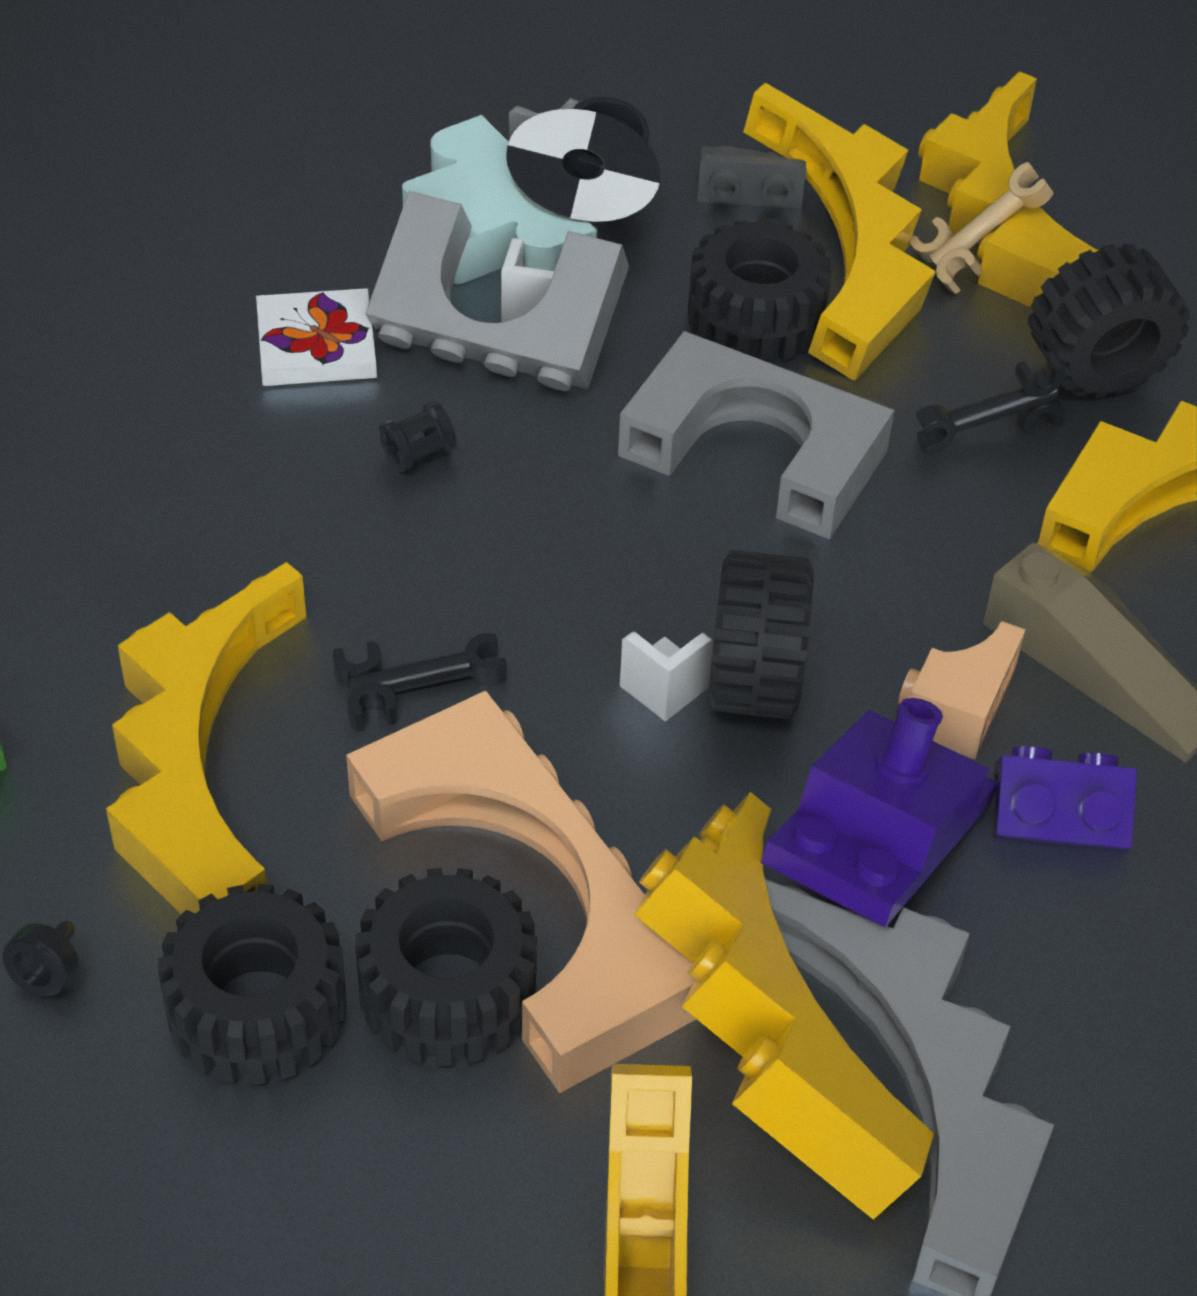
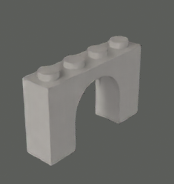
(551, 341)
(712, 384)

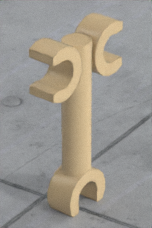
(951, 250)

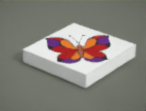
(315, 337)

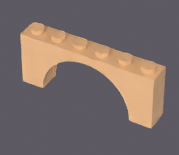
(480, 773)

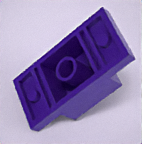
(880, 812)

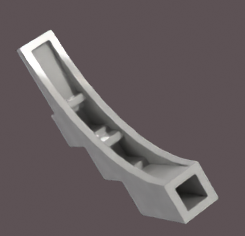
(948, 1057)

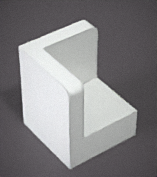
(520, 285)
(664, 674)

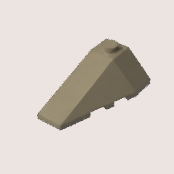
(1095, 645)

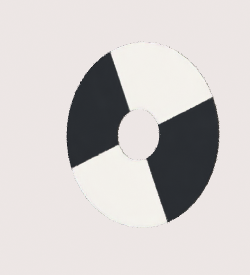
(537, 168)

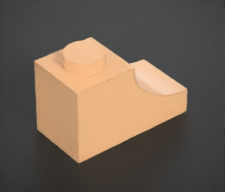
(967, 687)

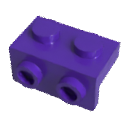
(1065, 800)

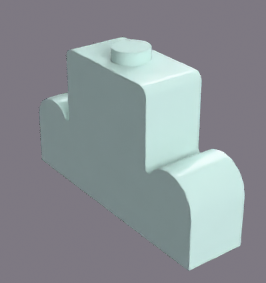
(473, 171)

